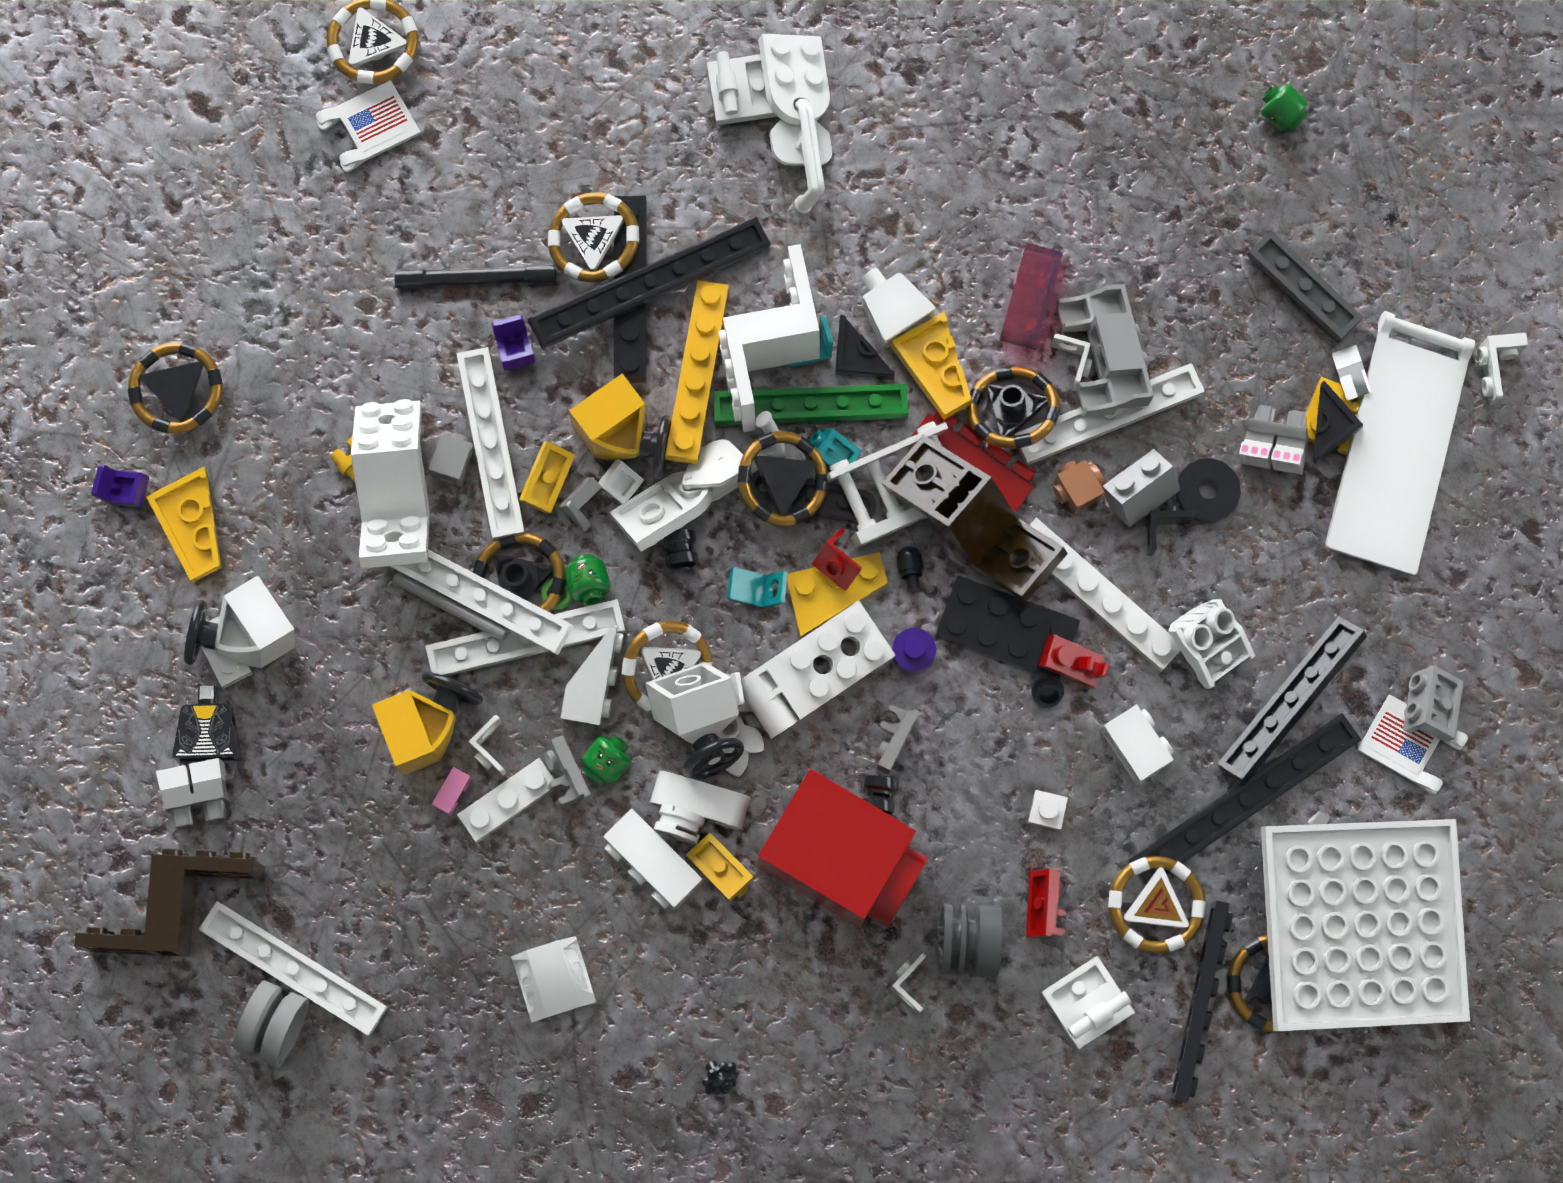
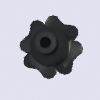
(720, 1077)

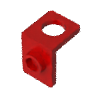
(836, 564)

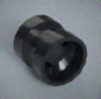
(680, 546)
(879, 792)

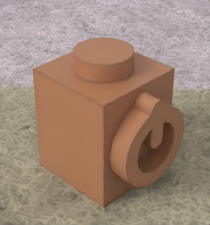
(1079, 485)

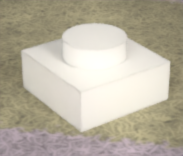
(620, 481)
(1047, 810)

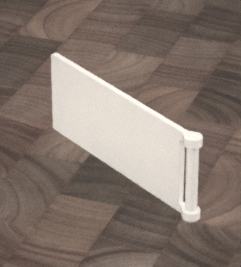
(1401, 449)

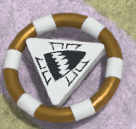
(372, 40)
(593, 236)
(661, 661)

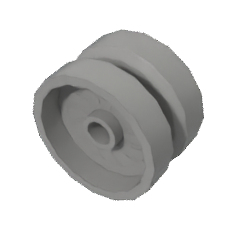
(270, 1024)

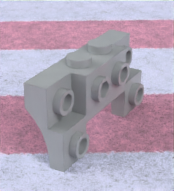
(1114, 347)

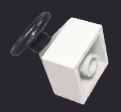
(248, 629)
(697, 707)

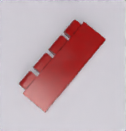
(966, 444)

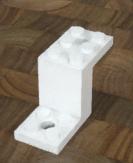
(769, 338)
(390, 484)

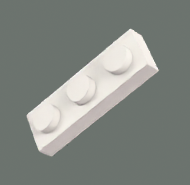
(506, 800)

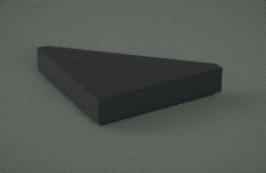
(857, 356)
(1334, 423)

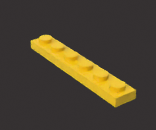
(697, 372)

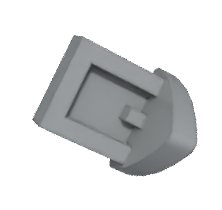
(577, 499)

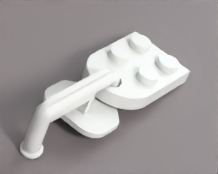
(797, 74)
(688, 493)

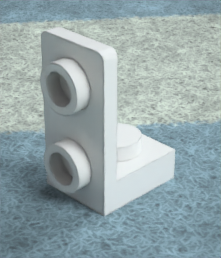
(1504, 346)

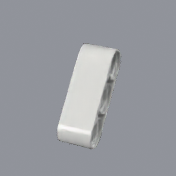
(710, 801)

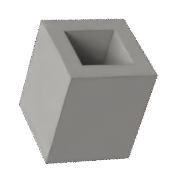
(452, 459)

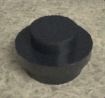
(1047, 690)

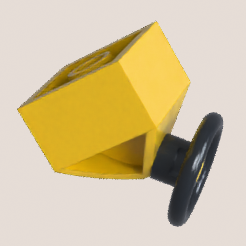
(615, 424)
(422, 728)

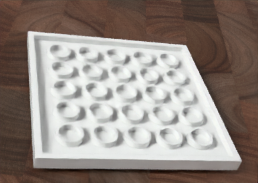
(1364, 924)

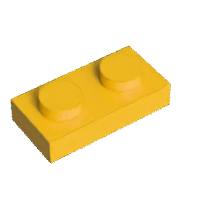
(547, 477)

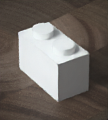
(1137, 744)

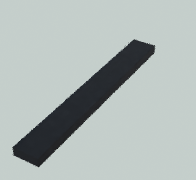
(648, 283)
(1248, 799)

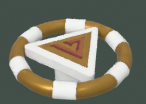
(1157, 904)

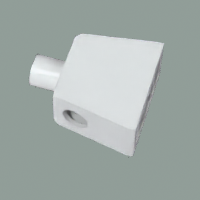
(893, 306)

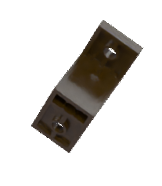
(974, 518)
(170, 903)

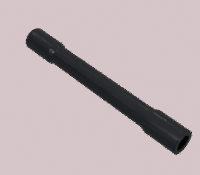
(527, 274)

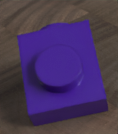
(513, 342)
(119, 487)

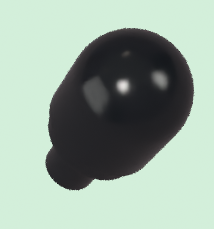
(910, 567)

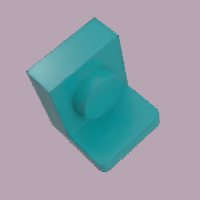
(834, 447)

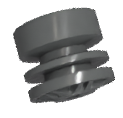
(970, 939)

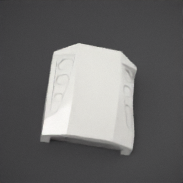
(1211, 641)
(553, 978)

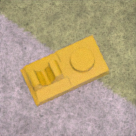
(720, 867)

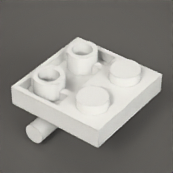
(738, 89)
(1087, 1002)

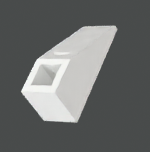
(588, 689)

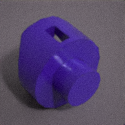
(914, 651)

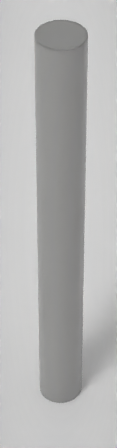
(450, 606)

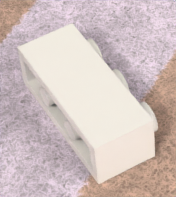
(651, 860)

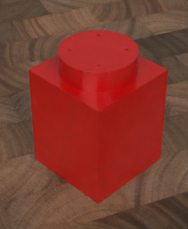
(842, 853)

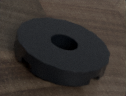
(1217, 474)

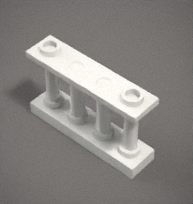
(896, 516)

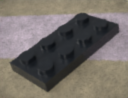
(1001, 625)

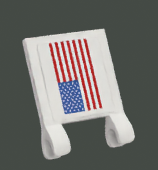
(374, 122)
(1401, 750)

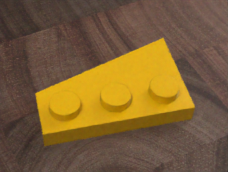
(933, 363)
(189, 523)
(819, 599)

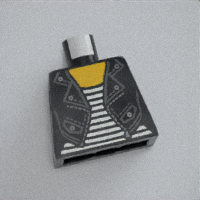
(207, 730)

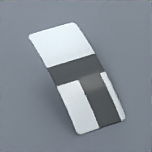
(1351, 372)

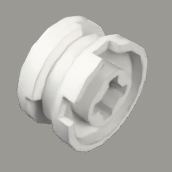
(679, 824)

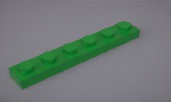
(820, 404)

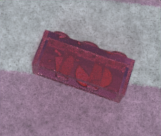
(1033, 297)

